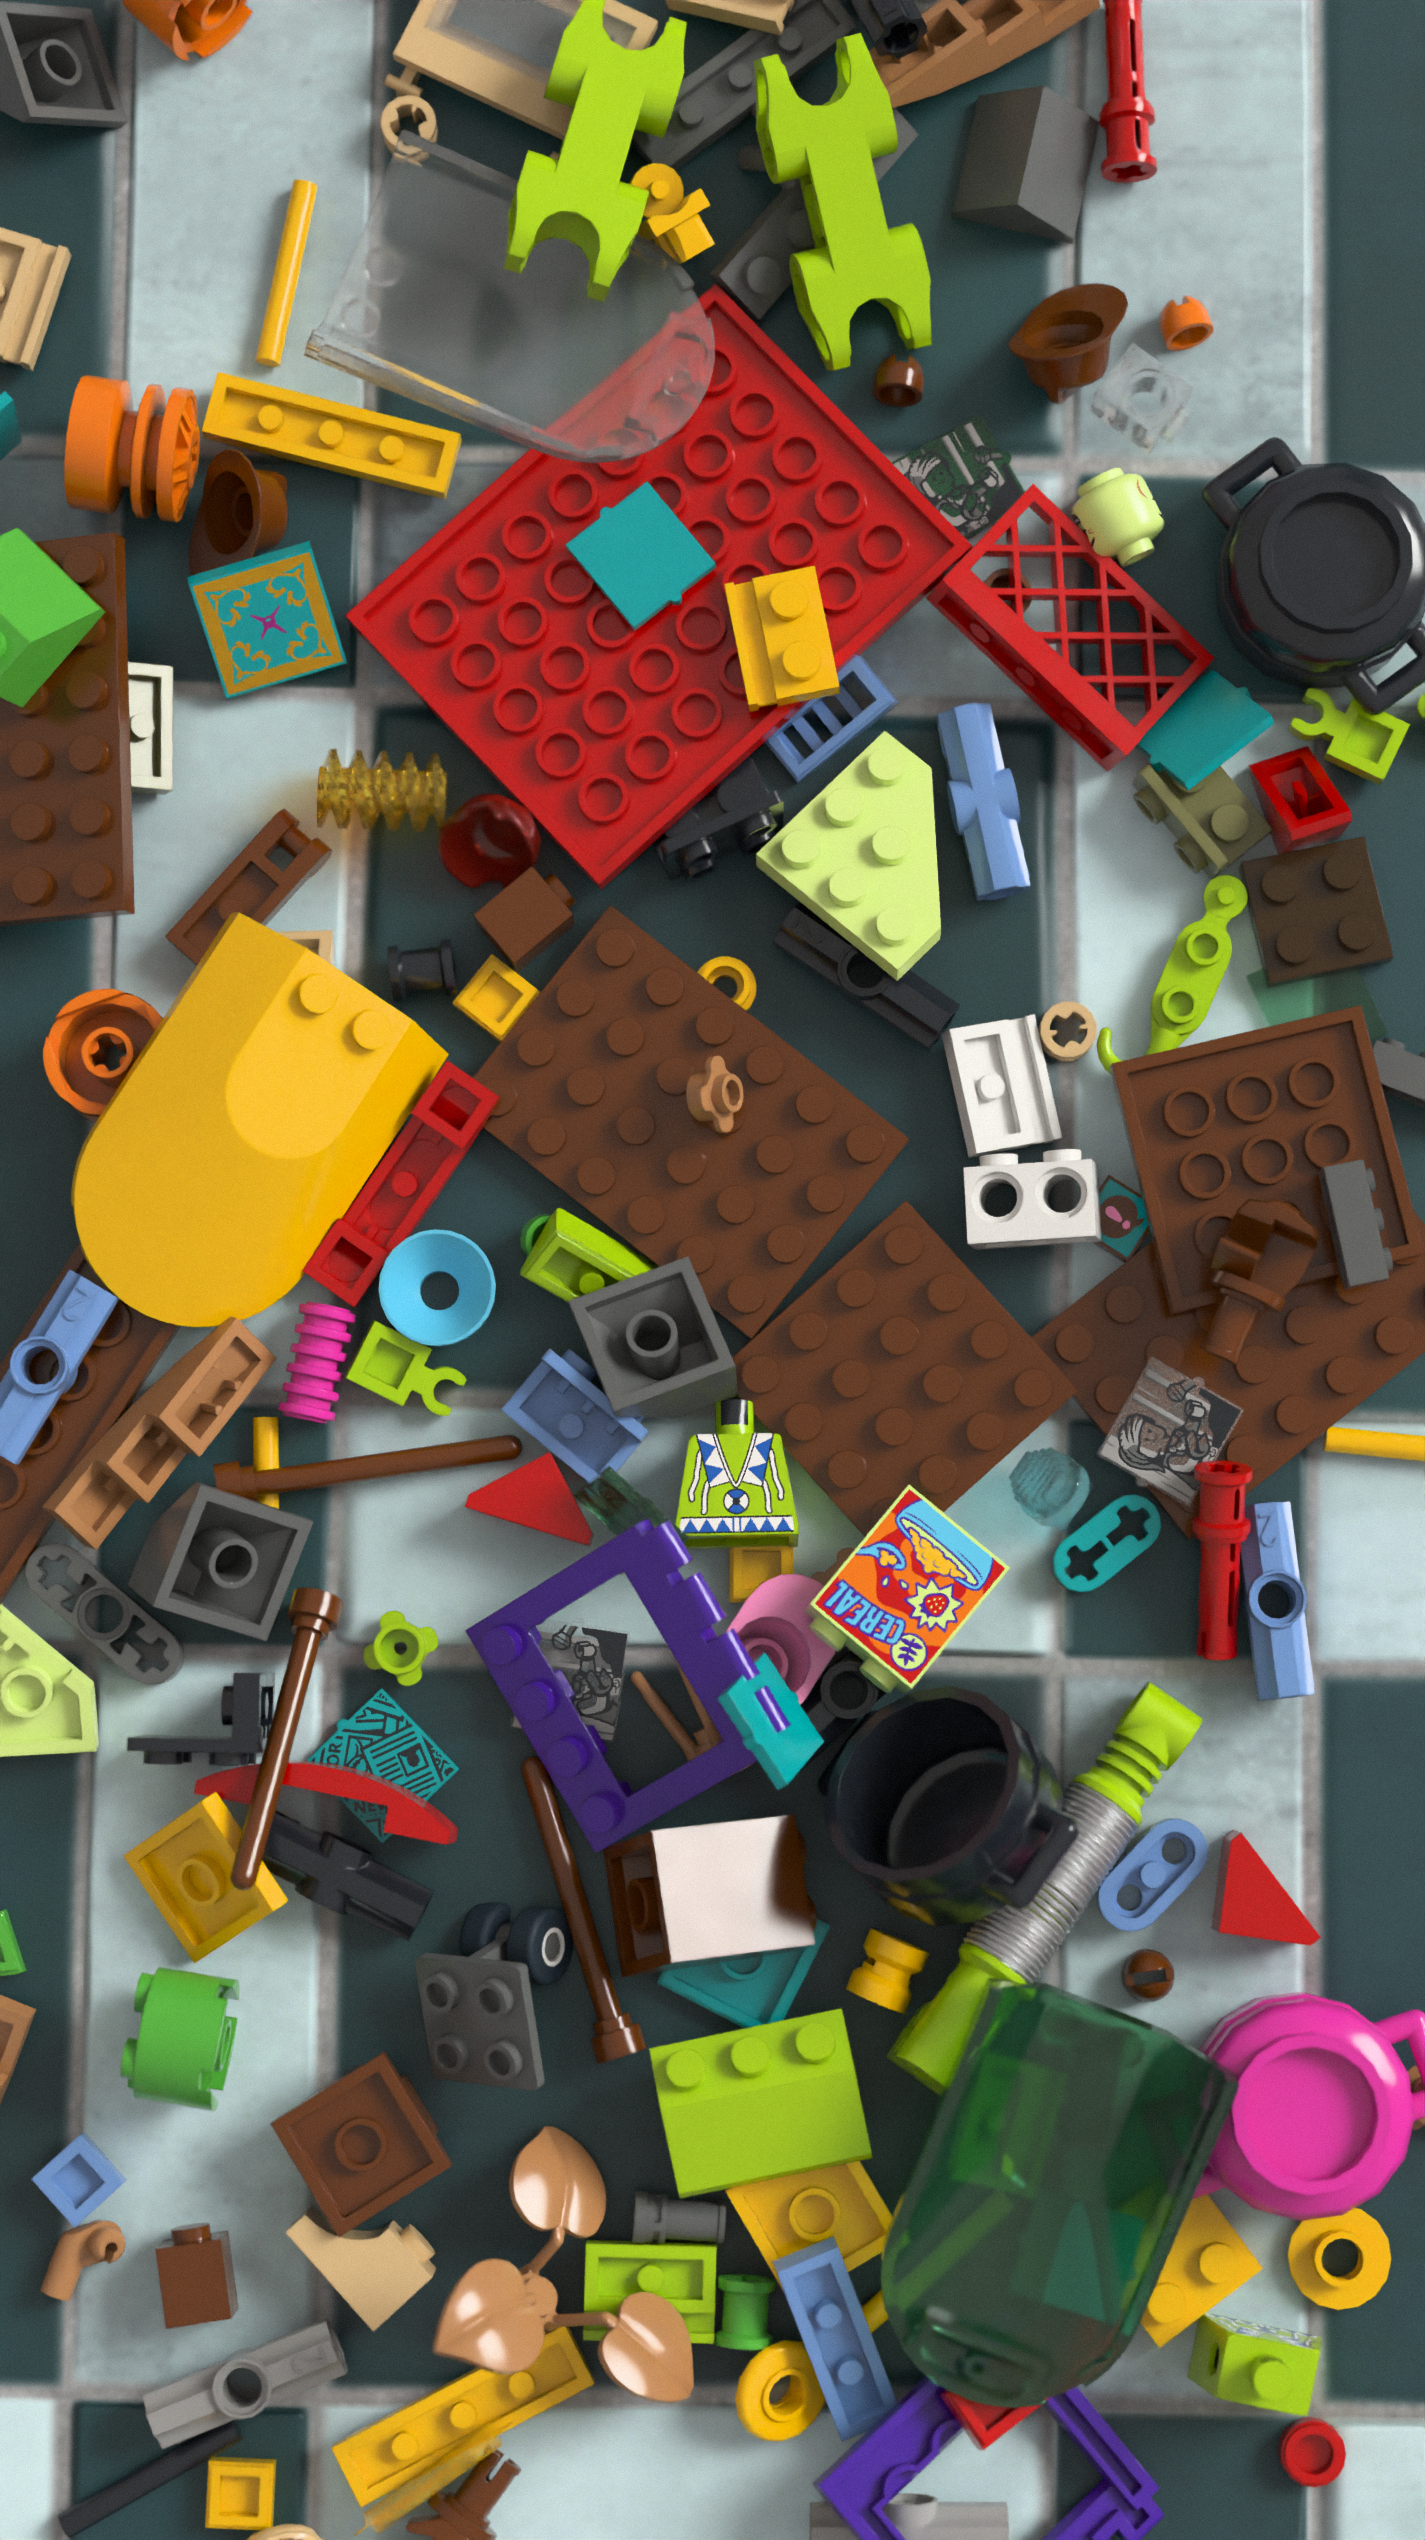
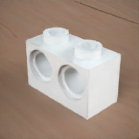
(1032, 1218)

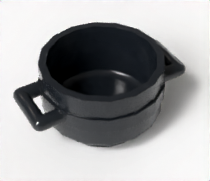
(1321, 574)
(946, 1807)

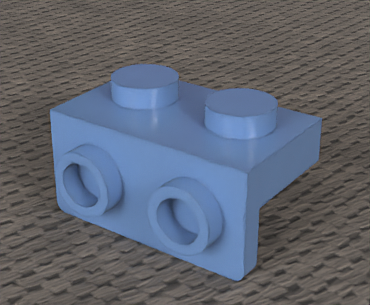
(574, 1416)

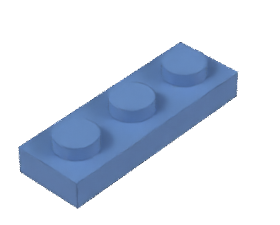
(836, 2337)

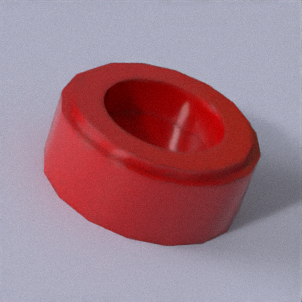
(1311, 2452)

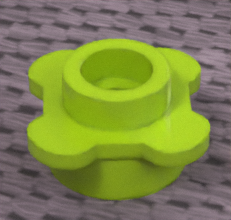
(383, 1654)

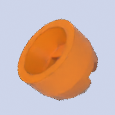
(1185, 324)

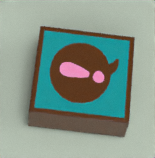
(1122, 1219)

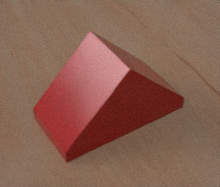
(1299, 801)
(535, 1499)
(1253, 1900)

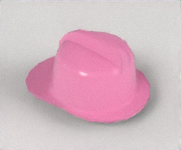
(776, 1624)

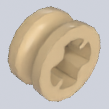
(403, 107)
(1061, 1013)

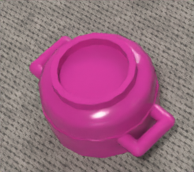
(1316, 2104)

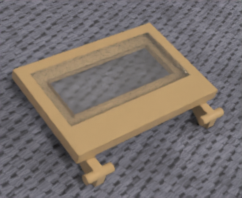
(503, 51)

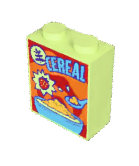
(905, 1592)

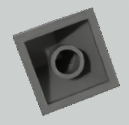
(55, 67)
(656, 1343)
(221, 1560)

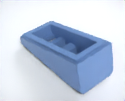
(873, 686)

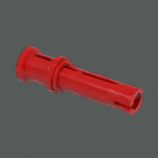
(1126, 112)
(1221, 1530)

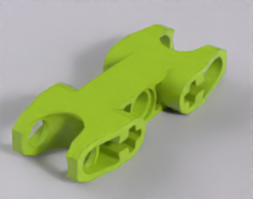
(832, 157)
(582, 190)

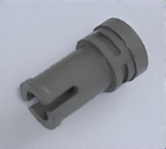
(664, 2218)

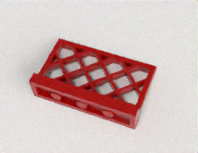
(1039, 668)

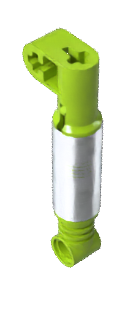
(1020, 1942)

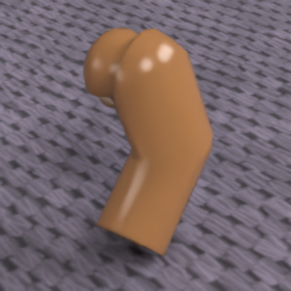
(79, 2249)

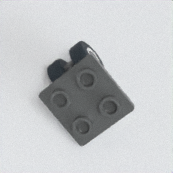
(482, 2003)

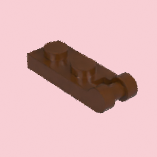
(251, 885)

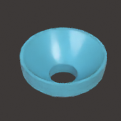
(418, 1259)

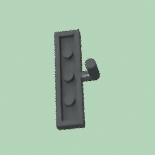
(724, 87)
(758, 264)

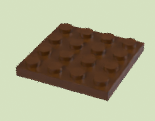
(1258, 1124)
(898, 1374)

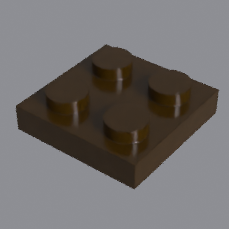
(1316, 911)

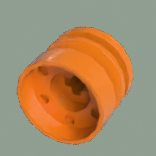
(120, 448)

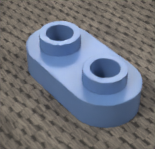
(1152, 1875)

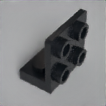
(727, 819)
(244, 1705)

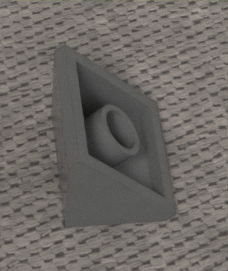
(1026, 163)

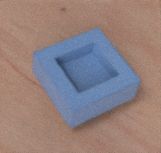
(79, 2179)

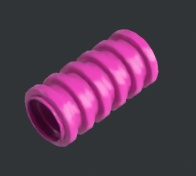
(316, 1362)

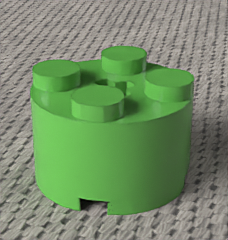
(181, 2038)

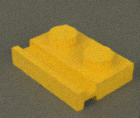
(782, 638)

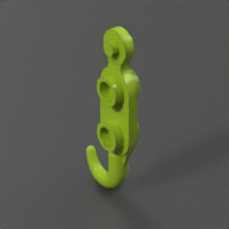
(1190, 972)

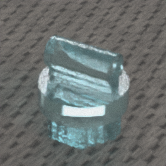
(1050, 1487)

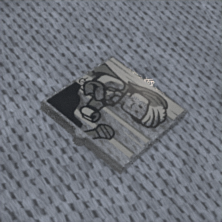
(1168, 1430)
(594, 1667)

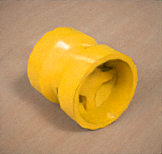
(887, 1971)

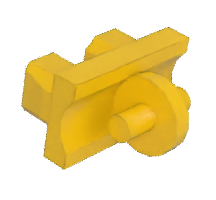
(671, 217)

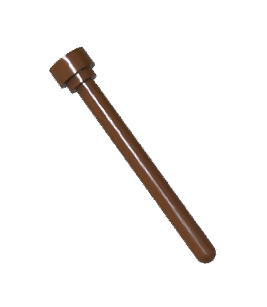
(252, 1484)
(312, 1618)
(614, 2031)

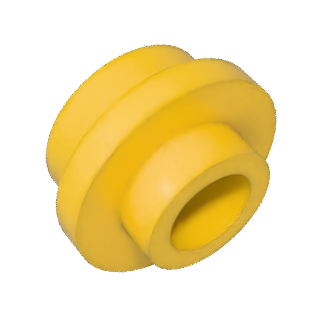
(738, 972)

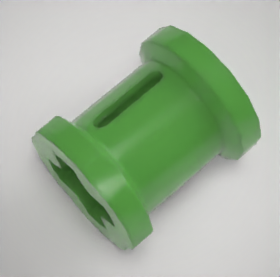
(745, 2311)

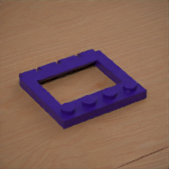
(544, 1697)
(924, 2426)

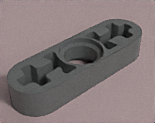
(58, 1594)

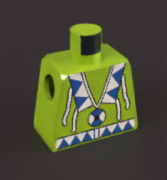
(736, 1485)
(1255, 2363)

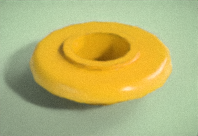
(1347, 2290)
(795, 2409)

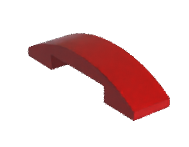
(403, 1184)
(406, 1813)

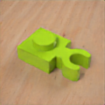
(1357, 740)
(395, 1366)

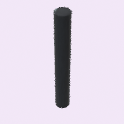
(149, 2478)

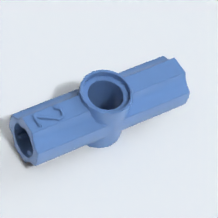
(983, 801)
(67, 1329)
(1281, 1644)

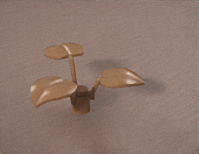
(500, 2314)

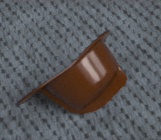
(1070, 338)
(238, 514)

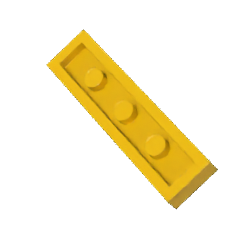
(331, 435)
(421, 2432)

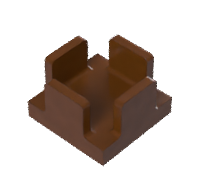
(362, 2142)

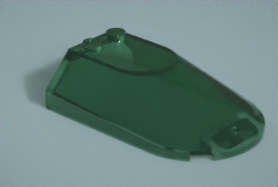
(1047, 2193)

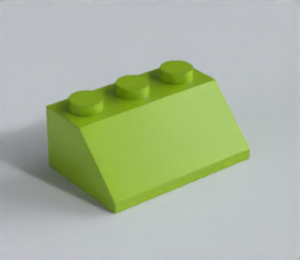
(760, 2103)

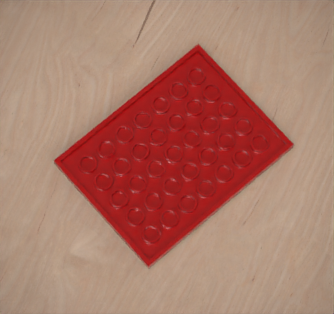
(627, 727)

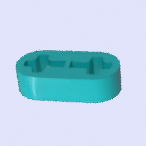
(1115, 1555)

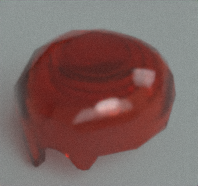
(489, 841)

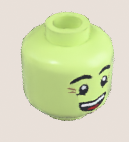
(1118, 516)

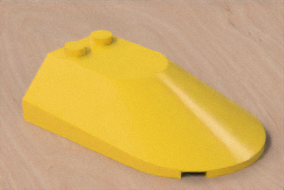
(244, 1129)

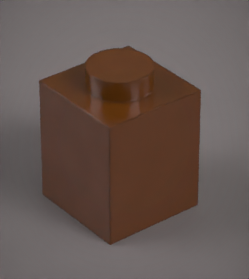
(526, 917)
(196, 2276)

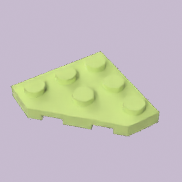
(868, 856)
(43, 1696)

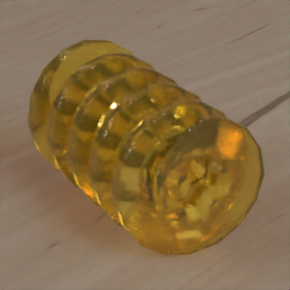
(382, 791)

